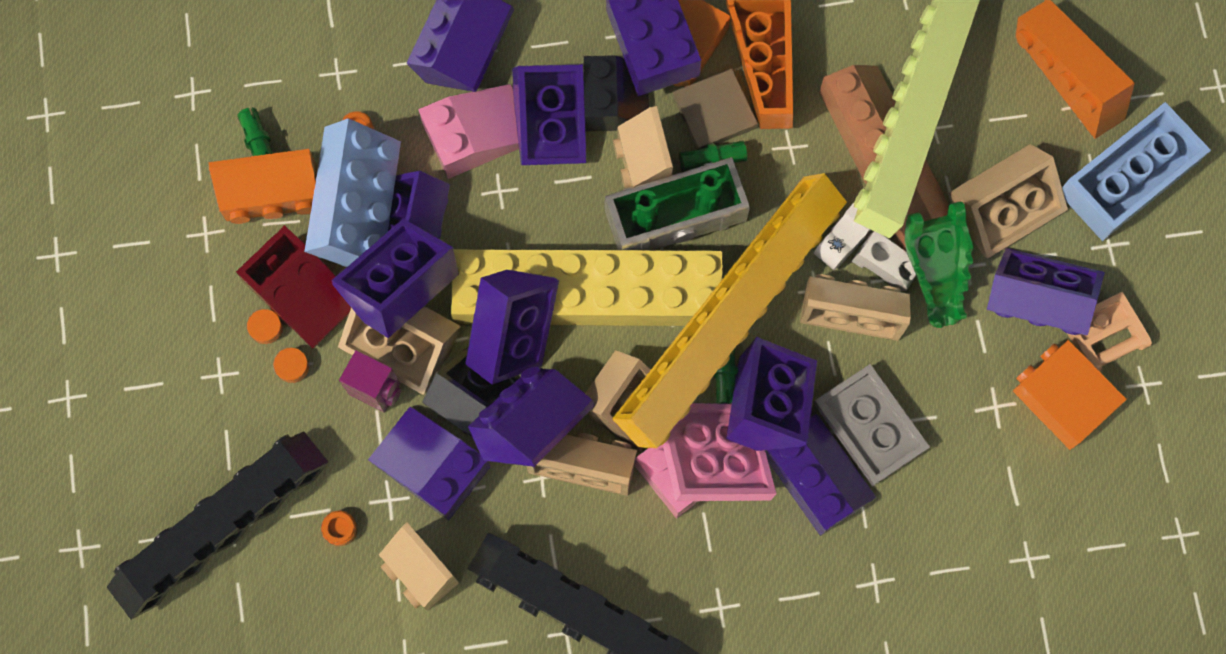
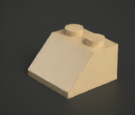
(643, 149)
(613, 388)
(417, 568)

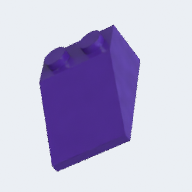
(550, 114)
(430, 462)

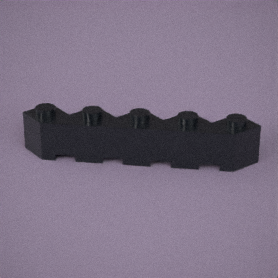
(215, 523)
(569, 603)

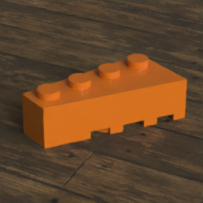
(765, 51)
(1076, 67)

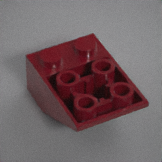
(295, 287)

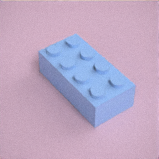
(1134, 171)
(351, 191)

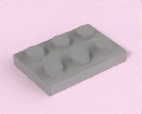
(871, 425)

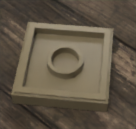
(715, 109)

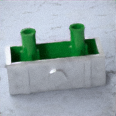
(677, 207)

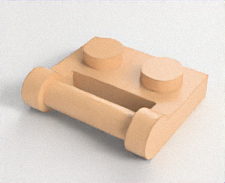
(1108, 319)

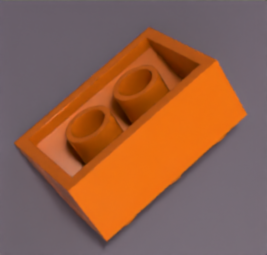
(264, 185)

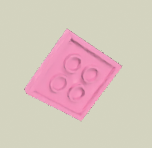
(710, 466)

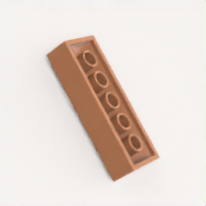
(858, 105)

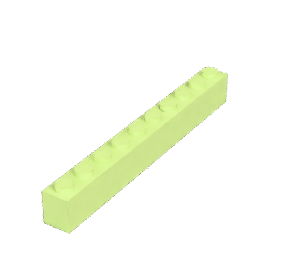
(915, 116)

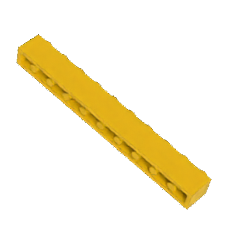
(729, 312)

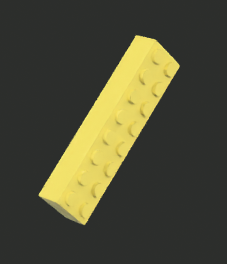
(600, 284)

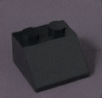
(610, 93)
(462, 393)

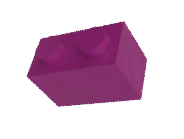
(370, 381)

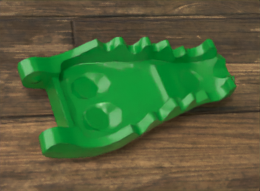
(941, 259)

